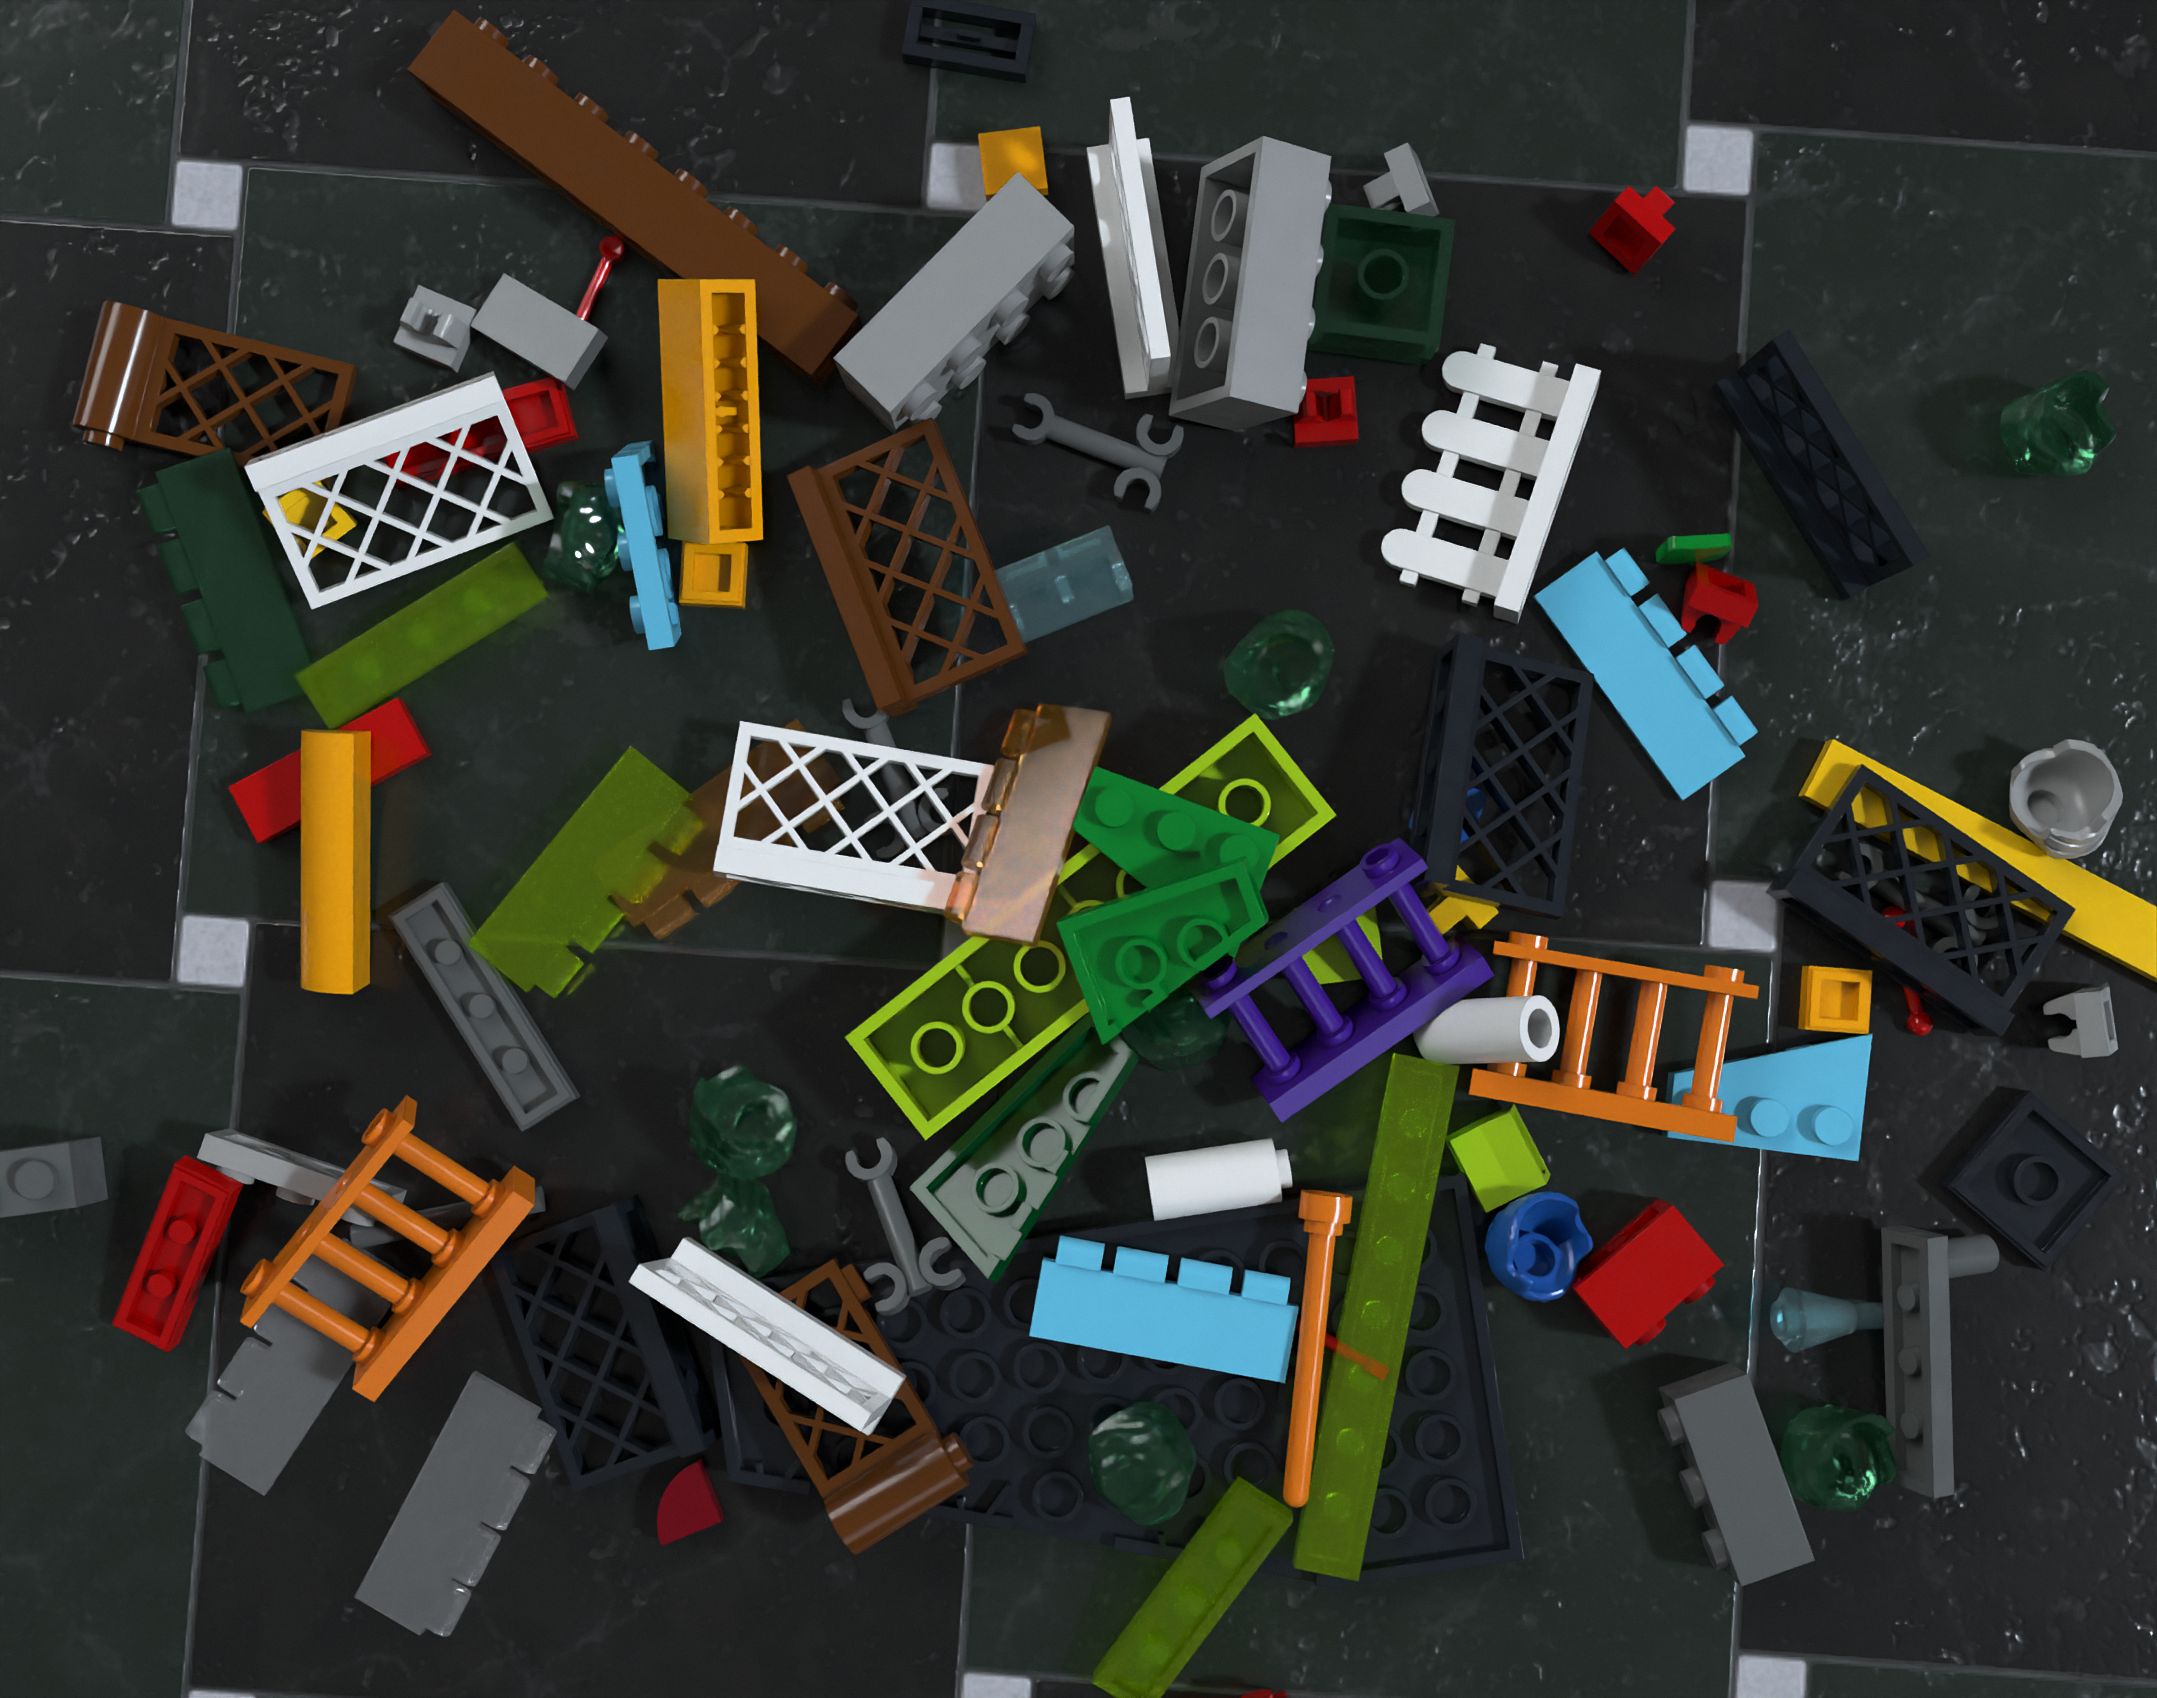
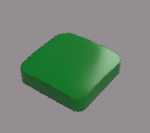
(1692, 549)

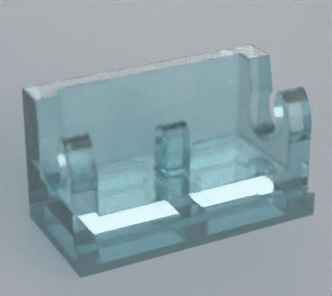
(1066, 584)

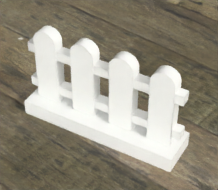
(1502, 449)

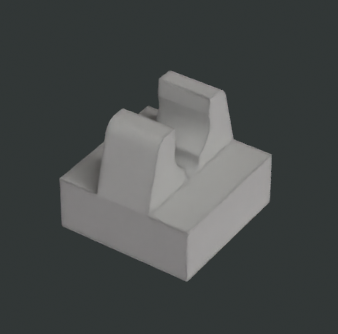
(1403, 186)
(436, 328)
(2095, 1023)

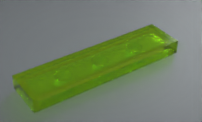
(422, 636)
(1194, 1593)

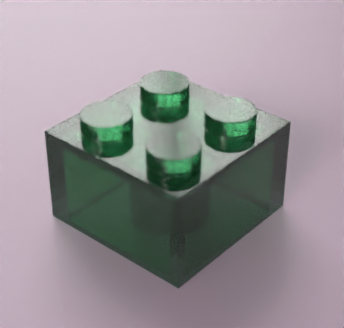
(1381, 284)

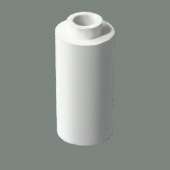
(1491, 1031)
(1217, 1178)

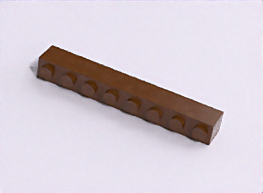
(629, 192)

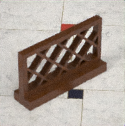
(857, 589)

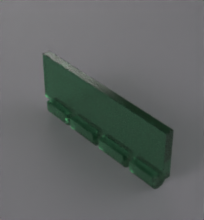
(240, 586)

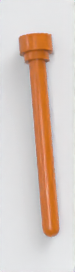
(1324, 1220)

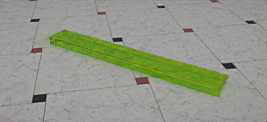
(1375, 1316)

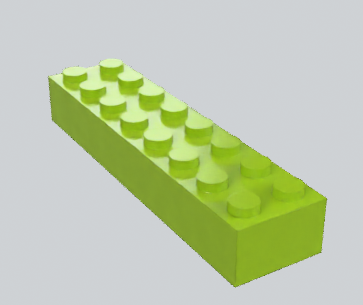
(1005, 1001)

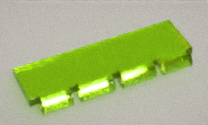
(570, 881)

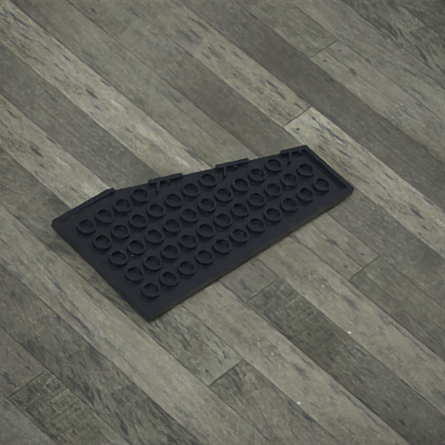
(1035, 1400)

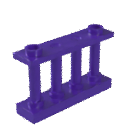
(1371, 1026)

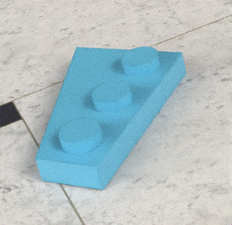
(655, 606)
(1792, 1098)

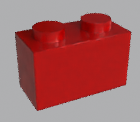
(1645, 1274)

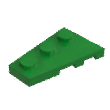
(1163, 835)
(1157, 939)

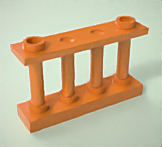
(1634, 1098)
(416, 1303)

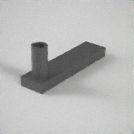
(1919, 1348)

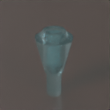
(1811, 1319)

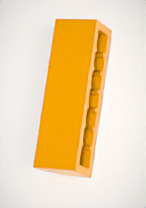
(711, 409)
(335, 860)

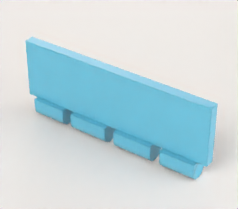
(1646, 686)
(1164, 1319)

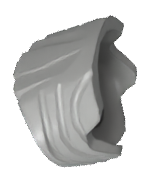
(2065, 798)

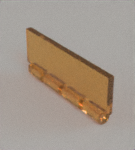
(1037, 806)
(691, 867)

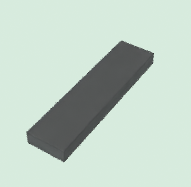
(484, 1007)

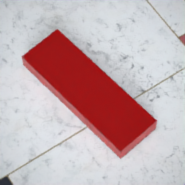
(539, 413)
(273, 795)
(177, 1253)

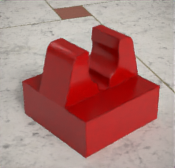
(1634, 227)
(1326, 414)
(1720, 595)

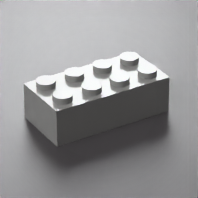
(1251, 285)
(960, 307)

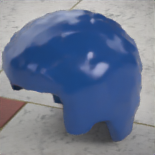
(1538, 1245)

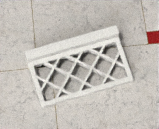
(1134, 256)
(378, 437)
(827, 871)
(772, 1333)

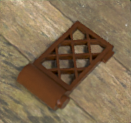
(131, 375)
(896, 1479)

